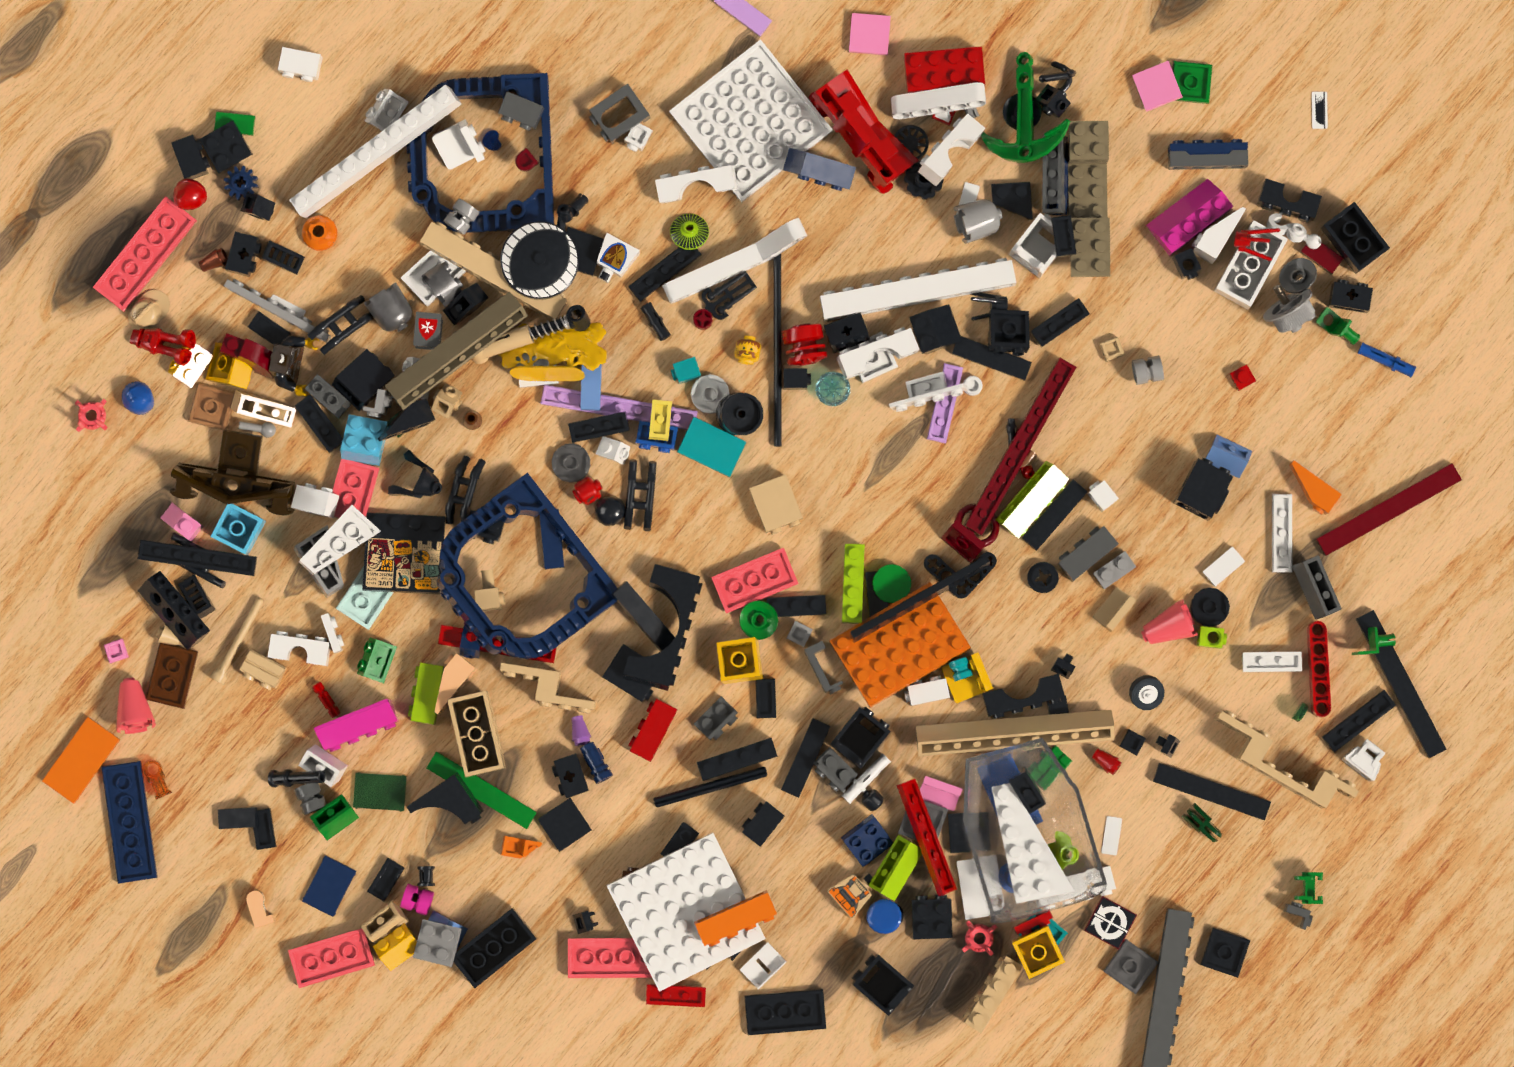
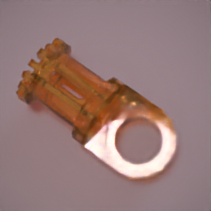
(157, 780)

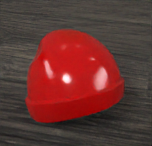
(189, 194)

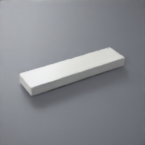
(1282, 533)

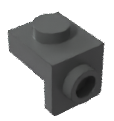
(1297, 909)

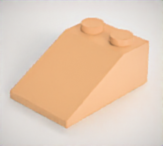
(454, 678)

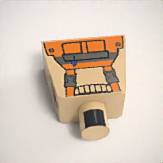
(851, 893)

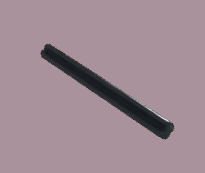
(710, 787)

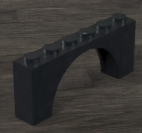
(659, 668)

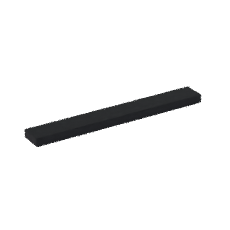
(919, 599)
(1404, 689)

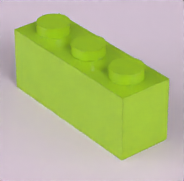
(425, 693)
(896, 868)

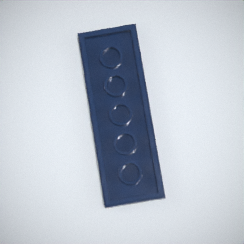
(129, 822)

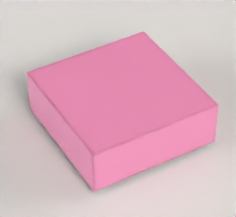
(116, 651)

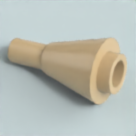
(166, 636)

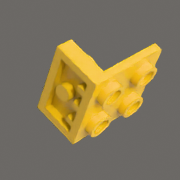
(969, 686)

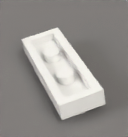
(1271, 661)

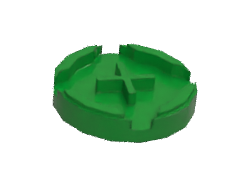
(891, 583)

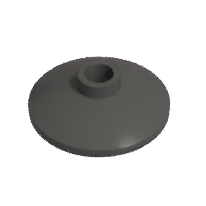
(1293, 271)

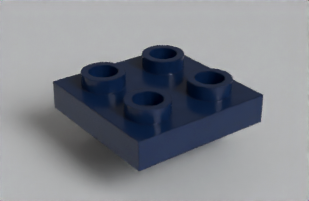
(867, 840)

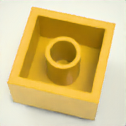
(739, 660)
(1038, 951)

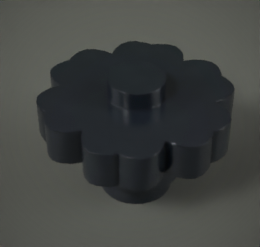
(919, 185)

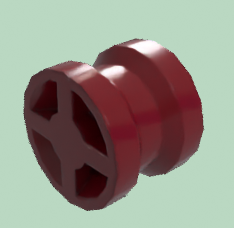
(700, 317)

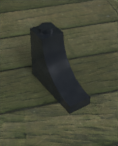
(451, 796)

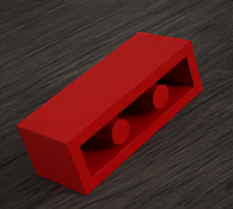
(652, 729)

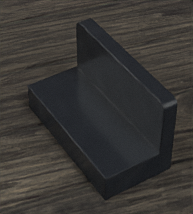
(1027, 791)

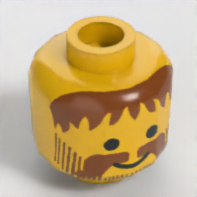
(747, 350)

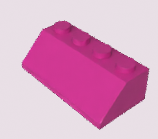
(1189, 216)
(357, 724)

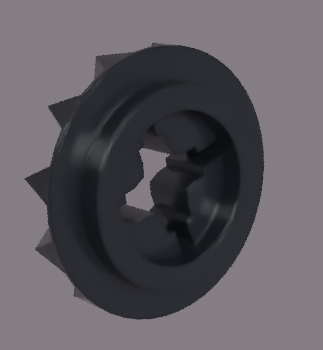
(1045, 568)

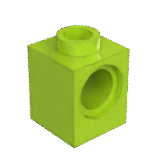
(1202, 640)

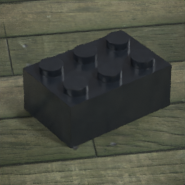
(1355, 237)

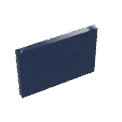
(329, 886)

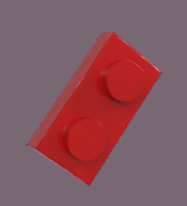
(1026, 927)

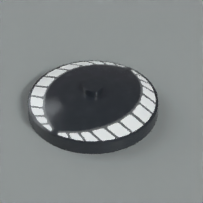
(539, 260)

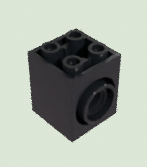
(1204, 489)

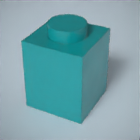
(685, 370)

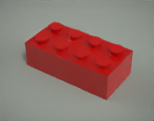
(943, 68)

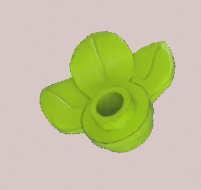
(1061, 849)

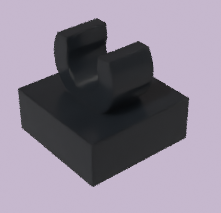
(1063, 666)
(1168, 745)
(583, 921)

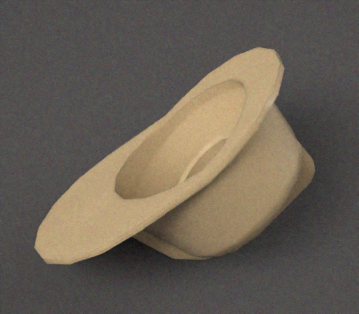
(149, 310)

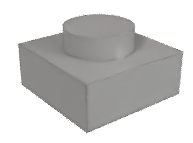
(799, 633)

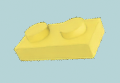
(660, 420)

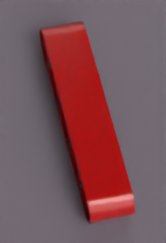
(1314, 678)

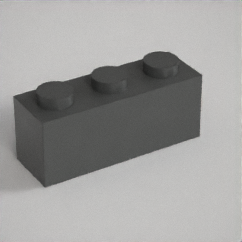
(1087, 553)
(1316, 587)

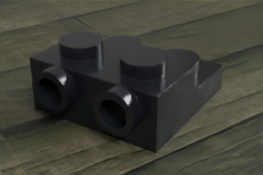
(1008, 332)
(932, 917)

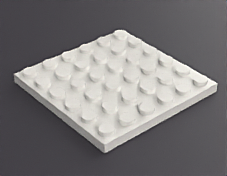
(751, 118)
(666, 900)

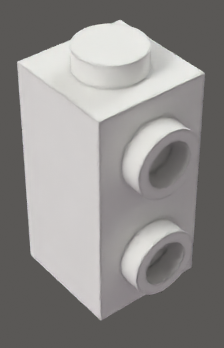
(927, 692)

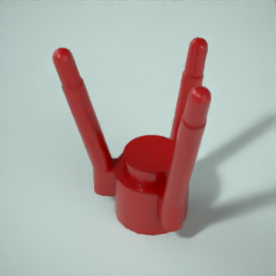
(1244, 238)

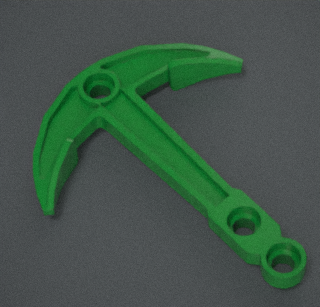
(1025, 133)

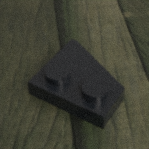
(1013, 197)

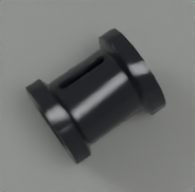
(425, 875)

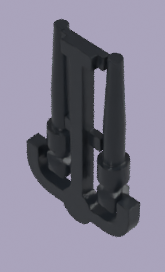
(719, 290)

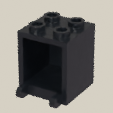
(856, 741)
(886, 987)

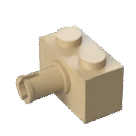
(489, 597)

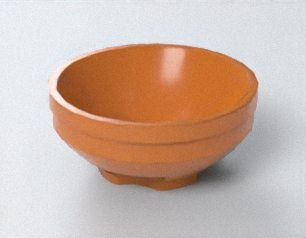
(326, 240)

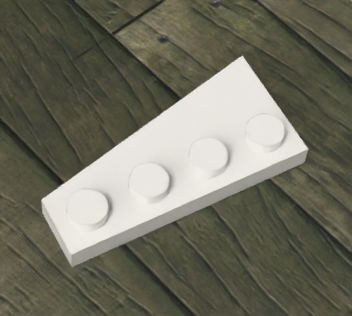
(341, 538)

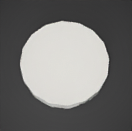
(708, 392)

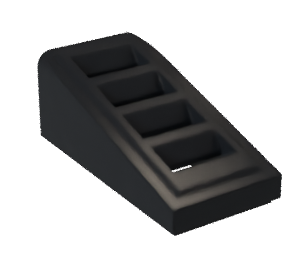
(270, 245)
(205, 610)

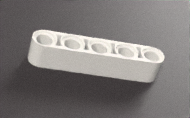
(938, 101)

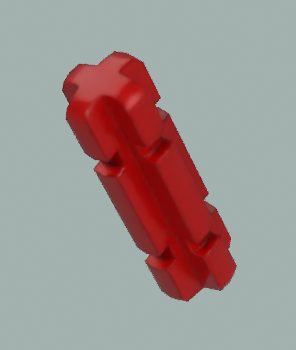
(326, 699)

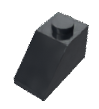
(465, 303)

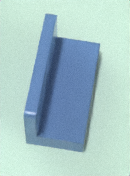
(1229, 455)

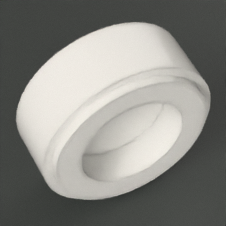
(973, 385)

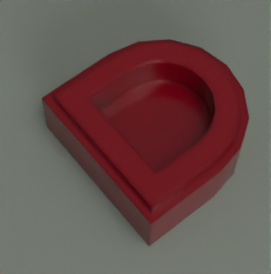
(525, 161)

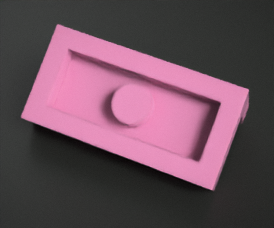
(940, 793)

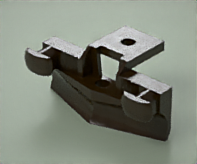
(250, 486)

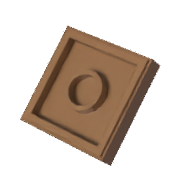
(211, 407)

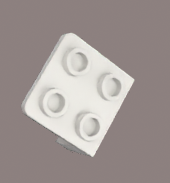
(458, 144)

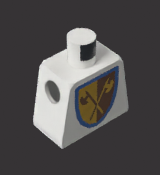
(615, 257)

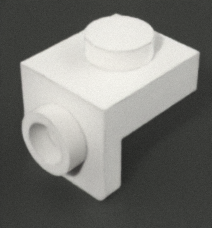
(638, 137)
(613, 450)

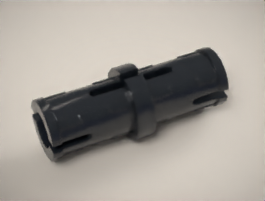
(655, 321)

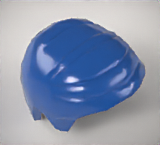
(137, 398)

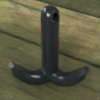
(1066, 74)

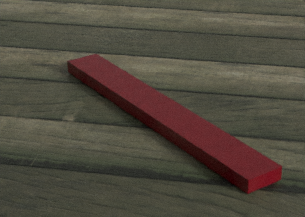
(1388, 509)

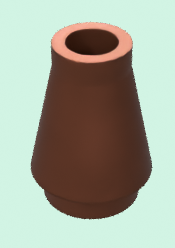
(215, 259)

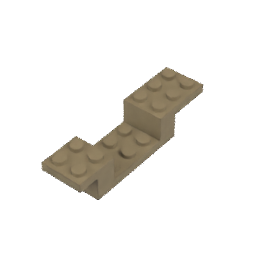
(1088, 197)

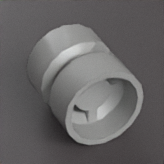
(467, 213)
(1147, 370)

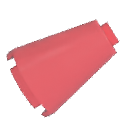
(1170, 625)
(133, 709)

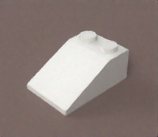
(1213, 239)

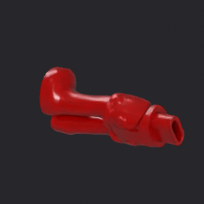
(153, 340)

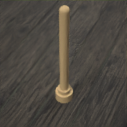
(220, 674)

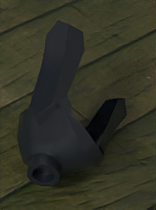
(426, 485)

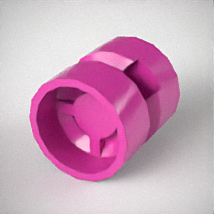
(424, 899)

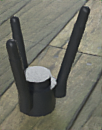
(996, 302)

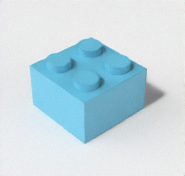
(361, 440)
(238, 528)

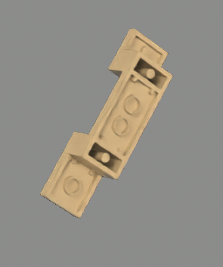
(1256, 747)

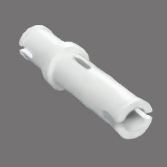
(865, 779)

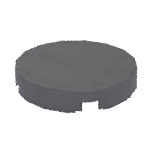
(571, 462)

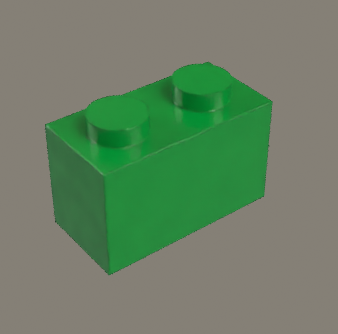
(334, 817)

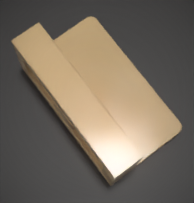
(1114, 609)

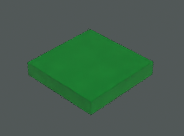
(1193, 81)

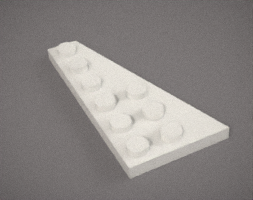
(1029, 859)

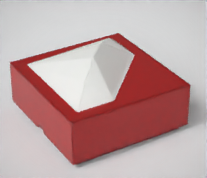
(945, 118)

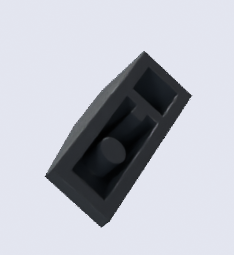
(413, 417)

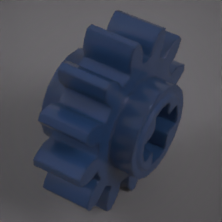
(236, 177)

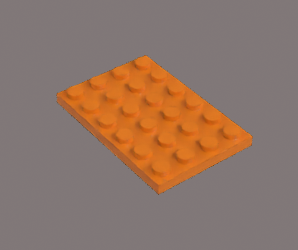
(901, 650)

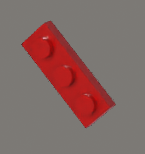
(676, 996)

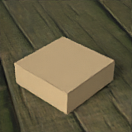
(1111, 349)

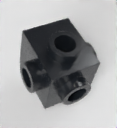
(1056, 103)

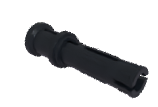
(290, 778)

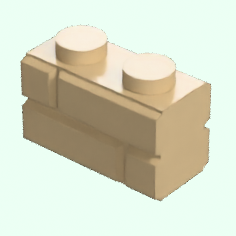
(262, 669)
(384, 922)

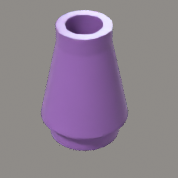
(580, 732)

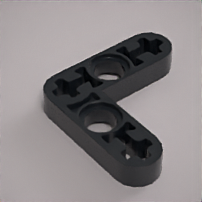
(968, 590)

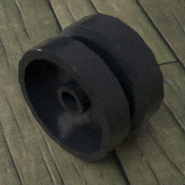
(728, 416)

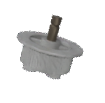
(1290, 310)

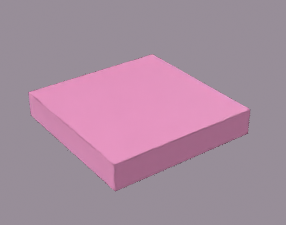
(869, 34)
(1157, 86)

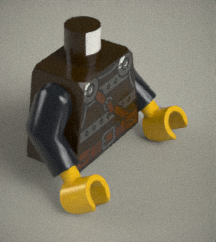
(287, 360)

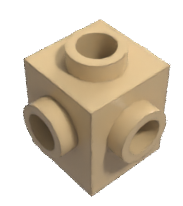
(446, 400)

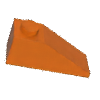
(1318, 492)

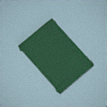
(379, 791)

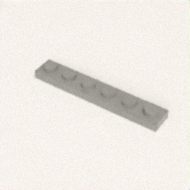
(271, 306)

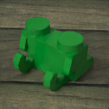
(1309, 887)

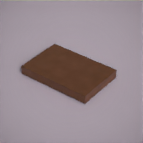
(172, 675)

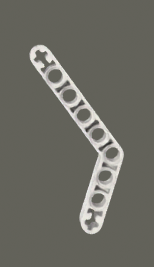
(737, 262)

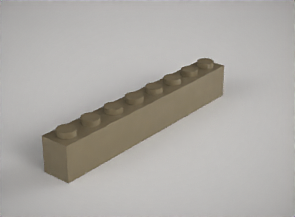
(456, 350)

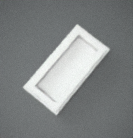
(1223, 566)

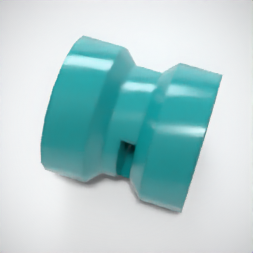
(960, 669)

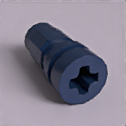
(595, 761)

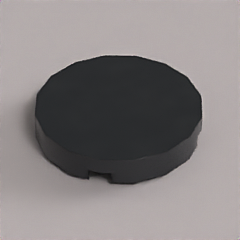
(1209, 607)

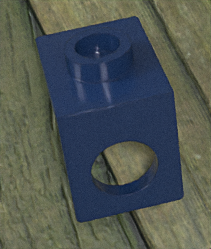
(467, 648)

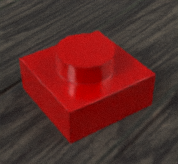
(1242, 377)

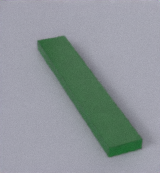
(484, 791)

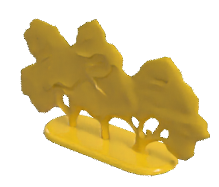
(555, 349)

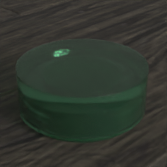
(1300, 712)

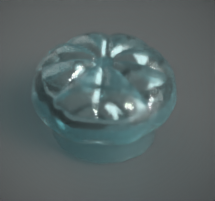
(832, 389)

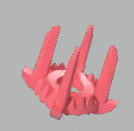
(95, 424)
(989, 938)

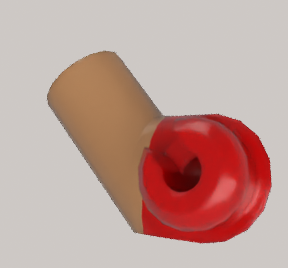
(1026, 468)

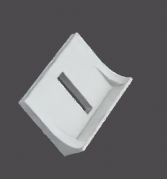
(756, 973)

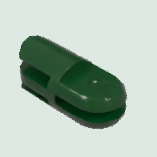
(1202, 823)

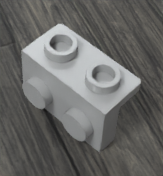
(382, 403)

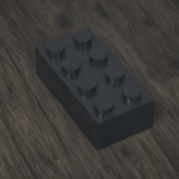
(494, 947)

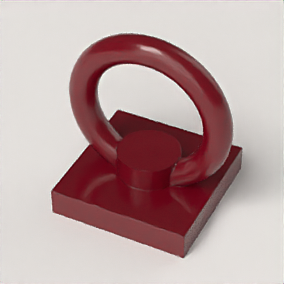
(964, 540)

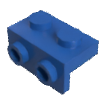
(646, 443)

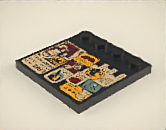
(404, 553)

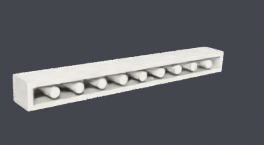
(375, 151)
(918, 290)

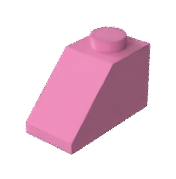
(181, 522)

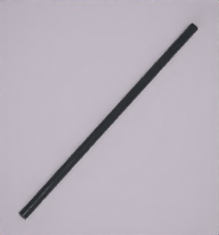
(777, 354)

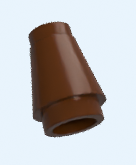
(475, 424)

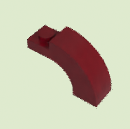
(248, 352)

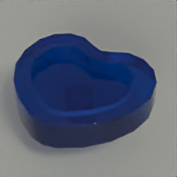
(491, 141)

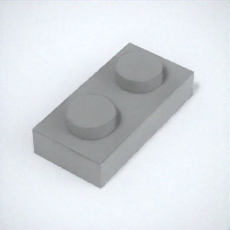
(1114, 570)

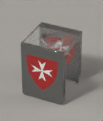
(427, 330)

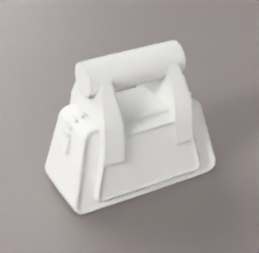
(1364, 763)

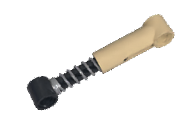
(525, 335)

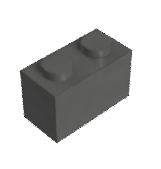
(521, 111)

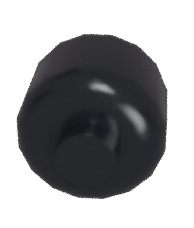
(872, 799)

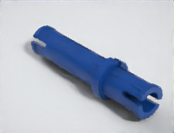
(1387, 360)

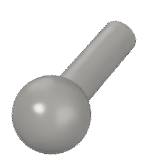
(266, 429)

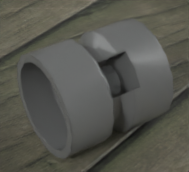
(310, 797)

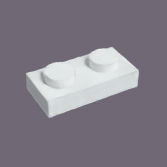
(335, 640)

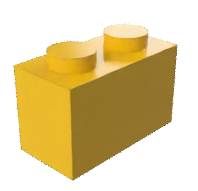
(396, 947)

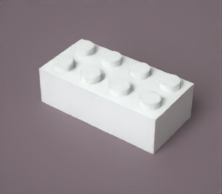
(1248, 272)

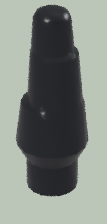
(1011, 429)

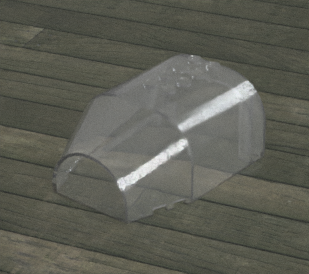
(1062, 813)

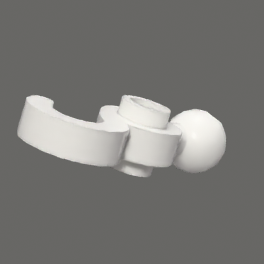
(1295, 232)

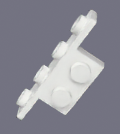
(925, 389)

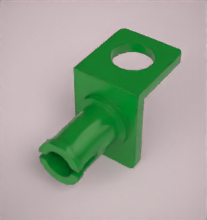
(1339, 326)
(1376, 641)

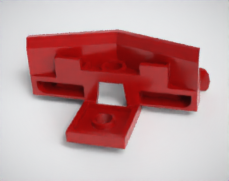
(862, 130)

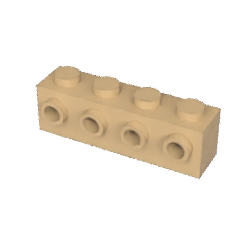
(995, 990)

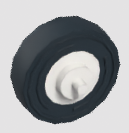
(1146, 692)

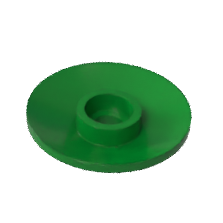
(750, 624)

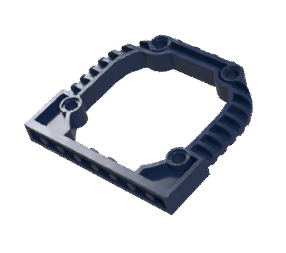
(540, 204)
(522, 498)

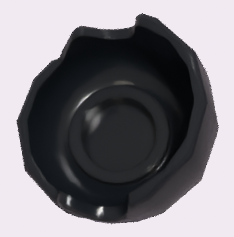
(610, 510)

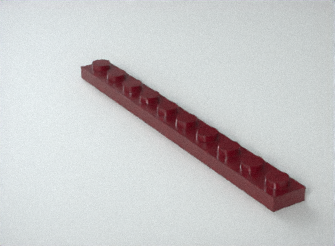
(1020, 446)

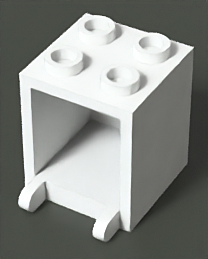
(1033, 249)

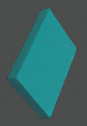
(711, 447)

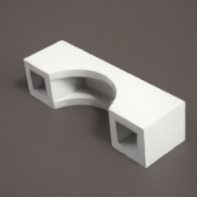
(964, 135)
(671, 187)
(900, 344)

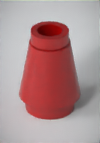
(1106, 761)

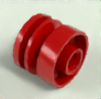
(804, 339)

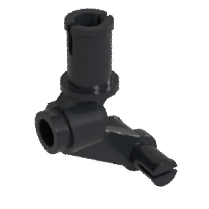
(568, 211)

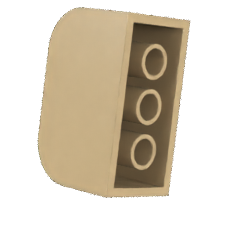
(476, 733)

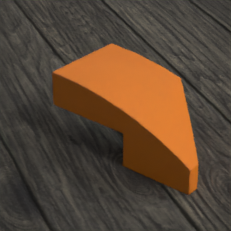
(518, 847)

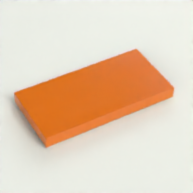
(81, 760)

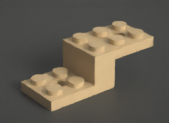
(547, 687)

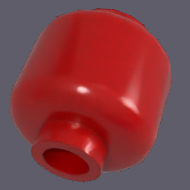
(587, 490)

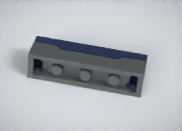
(1208, 155)
(1055, 180)

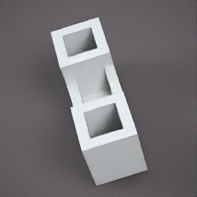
(282, 645)

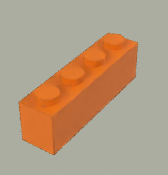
(735, 918)

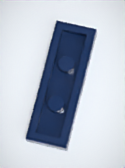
(551, 545)

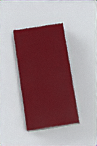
(1324, 257)

